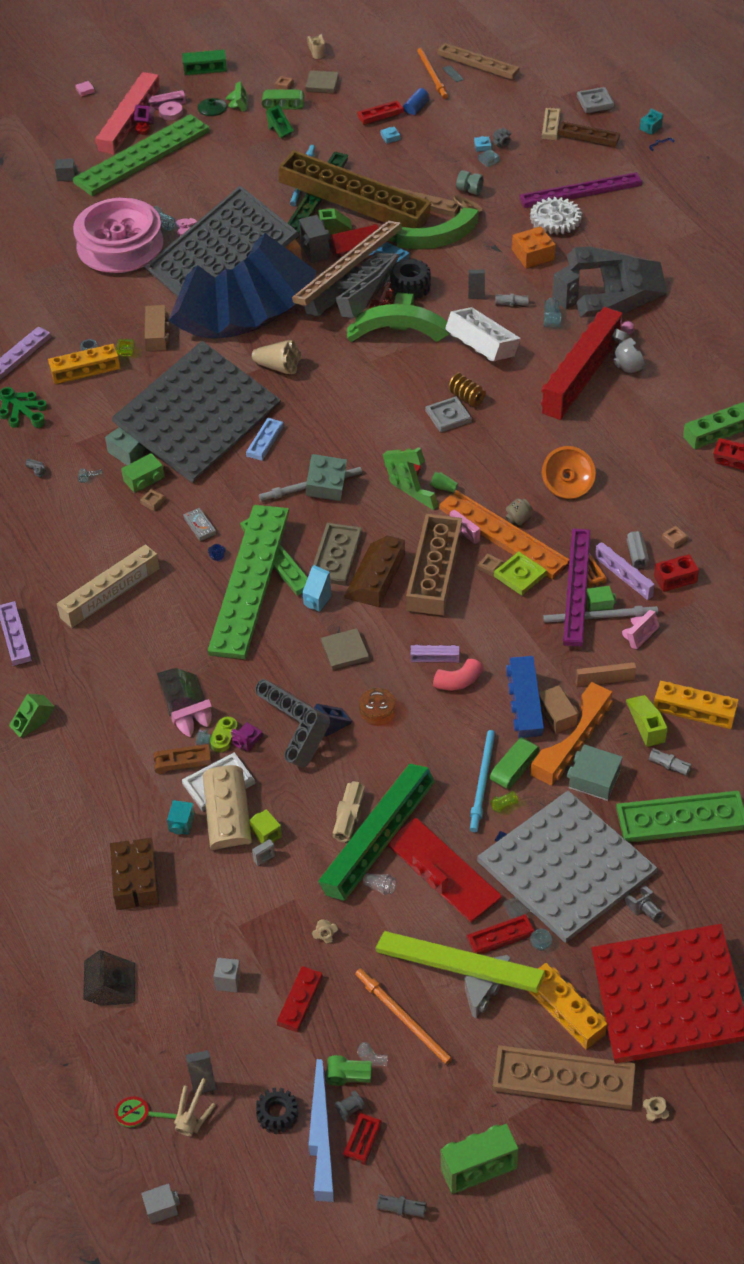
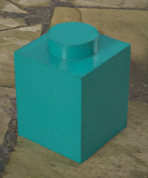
(180, 817)

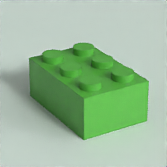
(479, 1158)

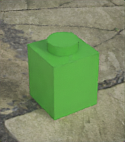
(600, 598)

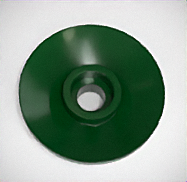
(212, 107)

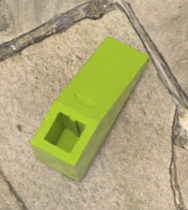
(648, 720)

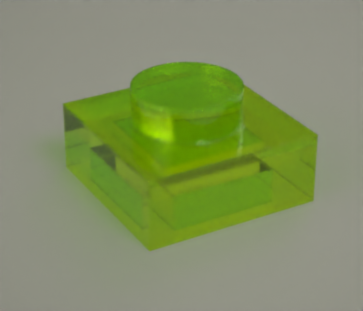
(125, 346)

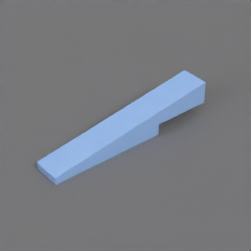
(319, 1139)

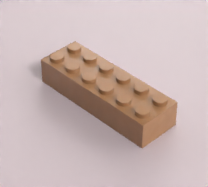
(434, 564)

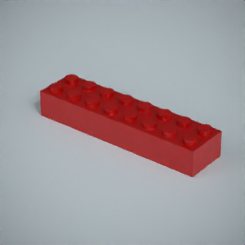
(580, 364)

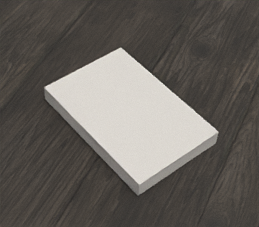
(195, 785)

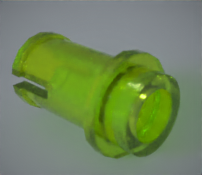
(504, 801)

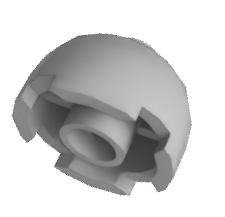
(628, 357)

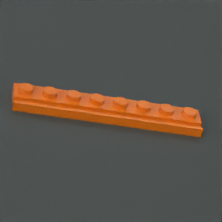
(505, 534)

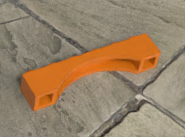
(551, 761)

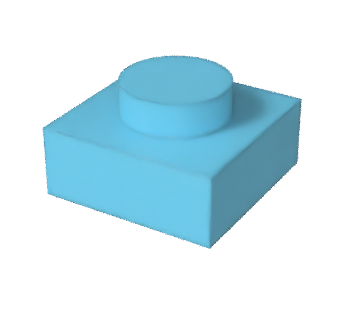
(390, 134)
(482, 143)

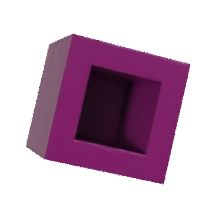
(144, 113)

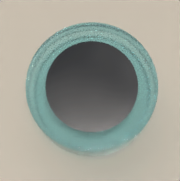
(88, 344)

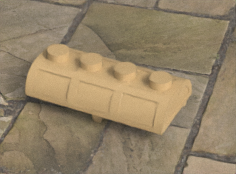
(226, 807)

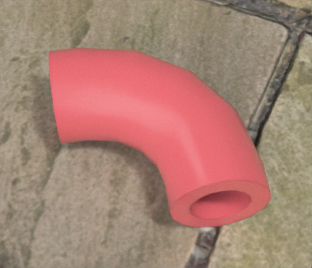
(460, 678)

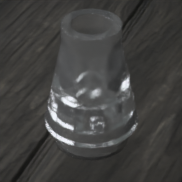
(380, 882)

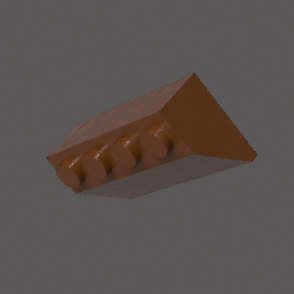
(376, 571)

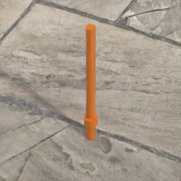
(439, 86)
(374, 987)

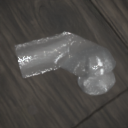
(367, 1054)

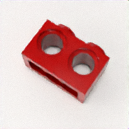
(729, 454)
(676, 573)

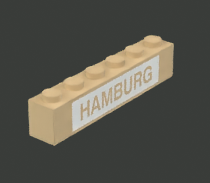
(108, 586)

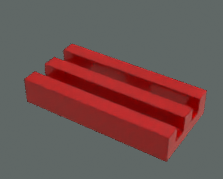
(356, 1155)

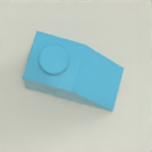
(317, 588)

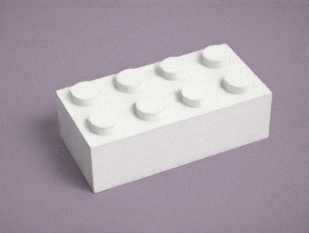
(482, 334)

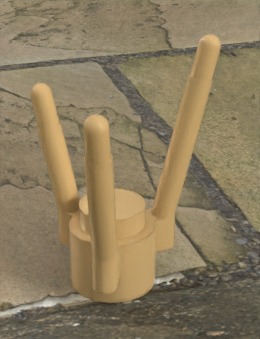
(186, 1122)

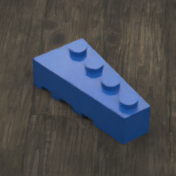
(525, 697)

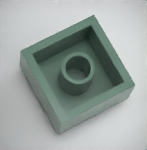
(326, 477)

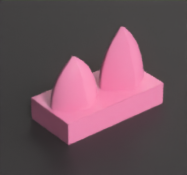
(643, 628)
(184, 717)

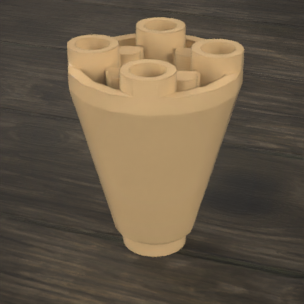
(278, 356)

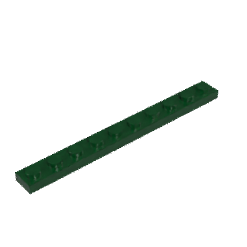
(310, 202)

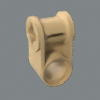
(317, 46)

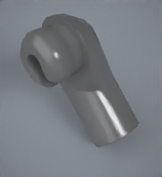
(39, 468)

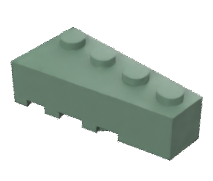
(124, 446)

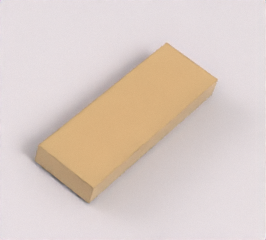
(551, 124)

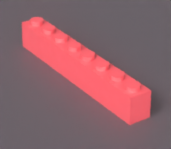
(123, 117)

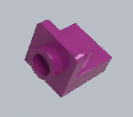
(246, 736)

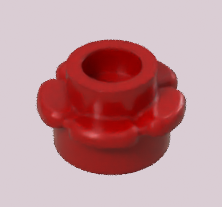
(142, 128)

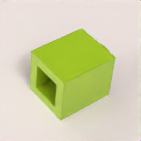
(265, 827)

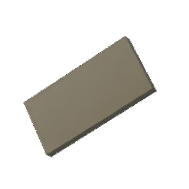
(338, 551)

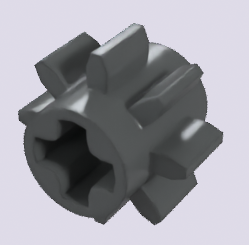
(501, 137)

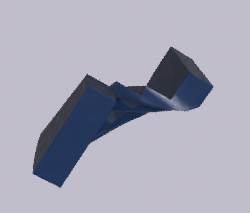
(242, 296)

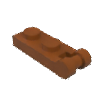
(181, 758)

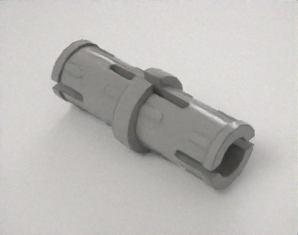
(511, 300)
(670, 762)

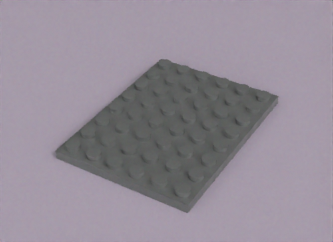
(219, 239)
(196, 411)

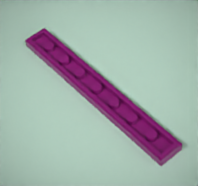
(582, 189)
(576, 588)

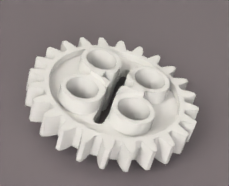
(556, 215)

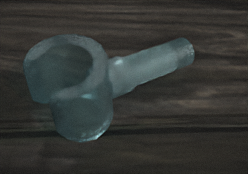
(84, 474)

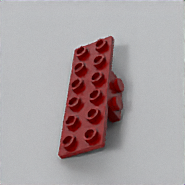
(444, 870)

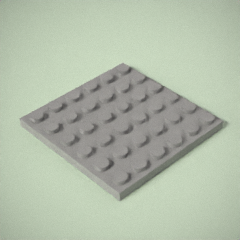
(567, 865)

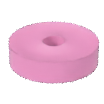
(170, 110)

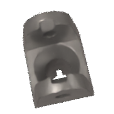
(645, 905)

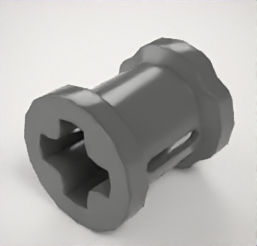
(349, 1105)

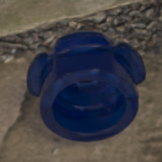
(216, 552)

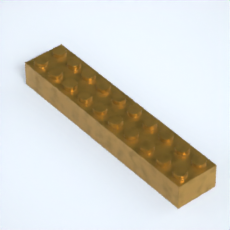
(353, 190)

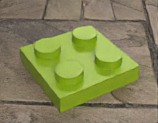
(520, 573)

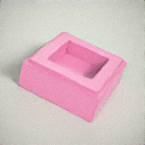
(85, 88)

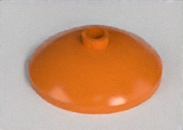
(574, 463)

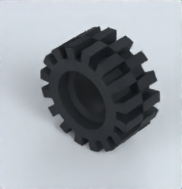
(279, 1122)

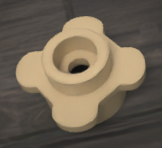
(324, 925)
(659, 1103)

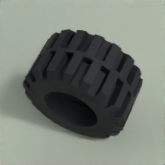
(411, 278)

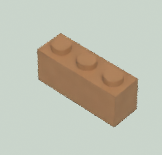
(156, 327)

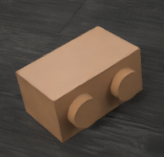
(558, 709)

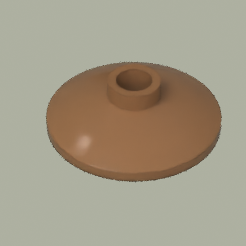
(466, 203)

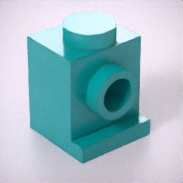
(651, 122)

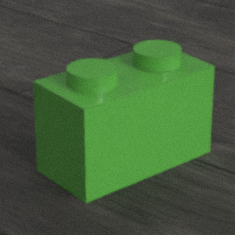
(143, 472)

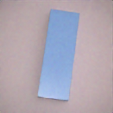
(264, 439)

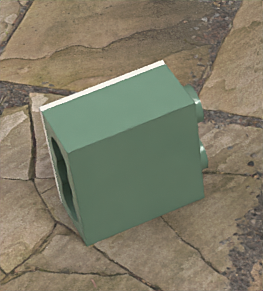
(594, 772)

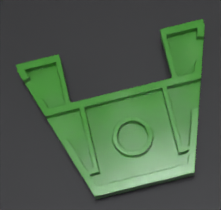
(404, 476)

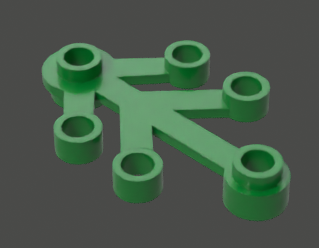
(8, 395)

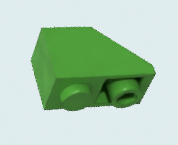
(334, 221)
(31, 714)

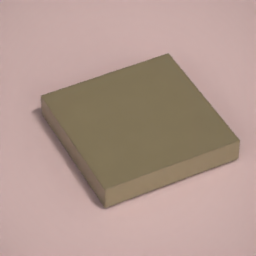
(322, 81)
(344, 649)

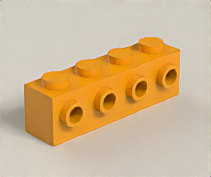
(84, 363)
(696, 704)
(569, 1008)

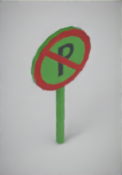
(134, 1111)

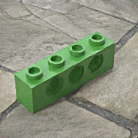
(715, 426)

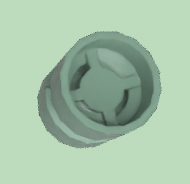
(469, 182)

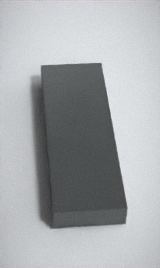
(200, 1067)

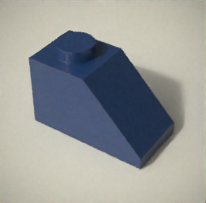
(337, 716)

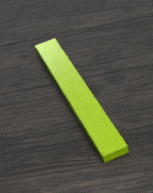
(461, 961)

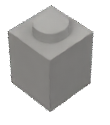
(227, 975)
(160, 1203)

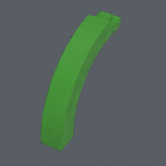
(438, 235)
(398, 315)

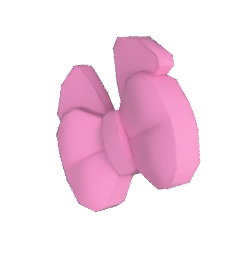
(184, 225)

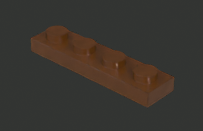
(589, 134)

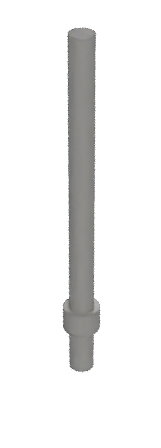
(278, 492)
(636, 611)

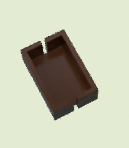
(134, 871)

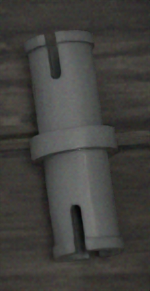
(401, 1205)

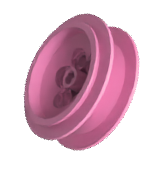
(118, 235)

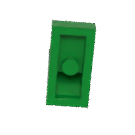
(277, 120)

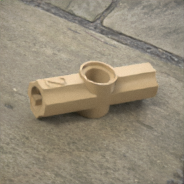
(348, 811)

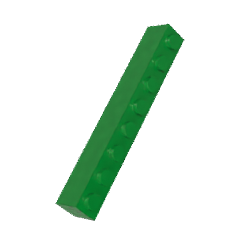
(376, 832)

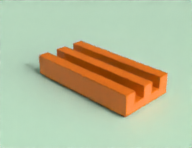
(594, 580)

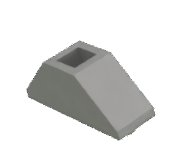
(480, 991)

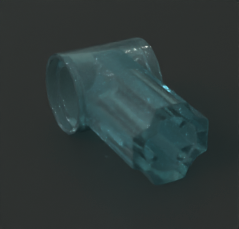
(167, 221)
(552, 316)

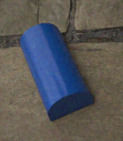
(416, 101)

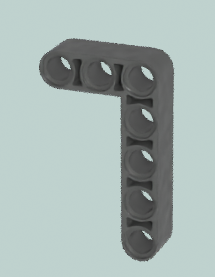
(312, 721)

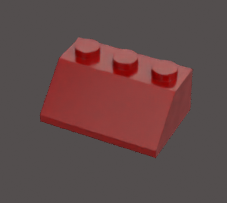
(345, 241)

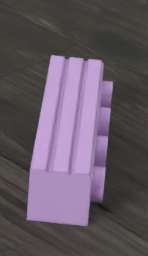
(434, 653)

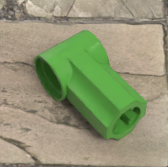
(343, 1070)

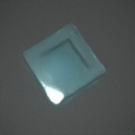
(488, 158)

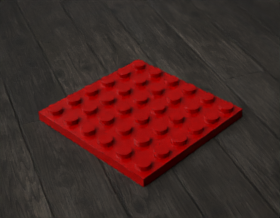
(669, 993)

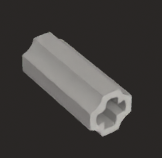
(637, 550)

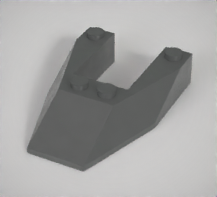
(626, 279)
(356, 287)

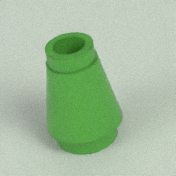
(443, 482)

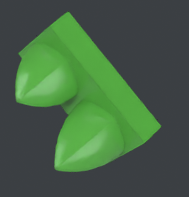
(238, 97)

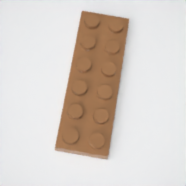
(564, 1077)

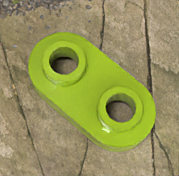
(223, 731)

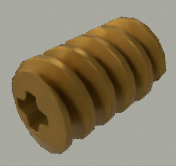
(466, 390)

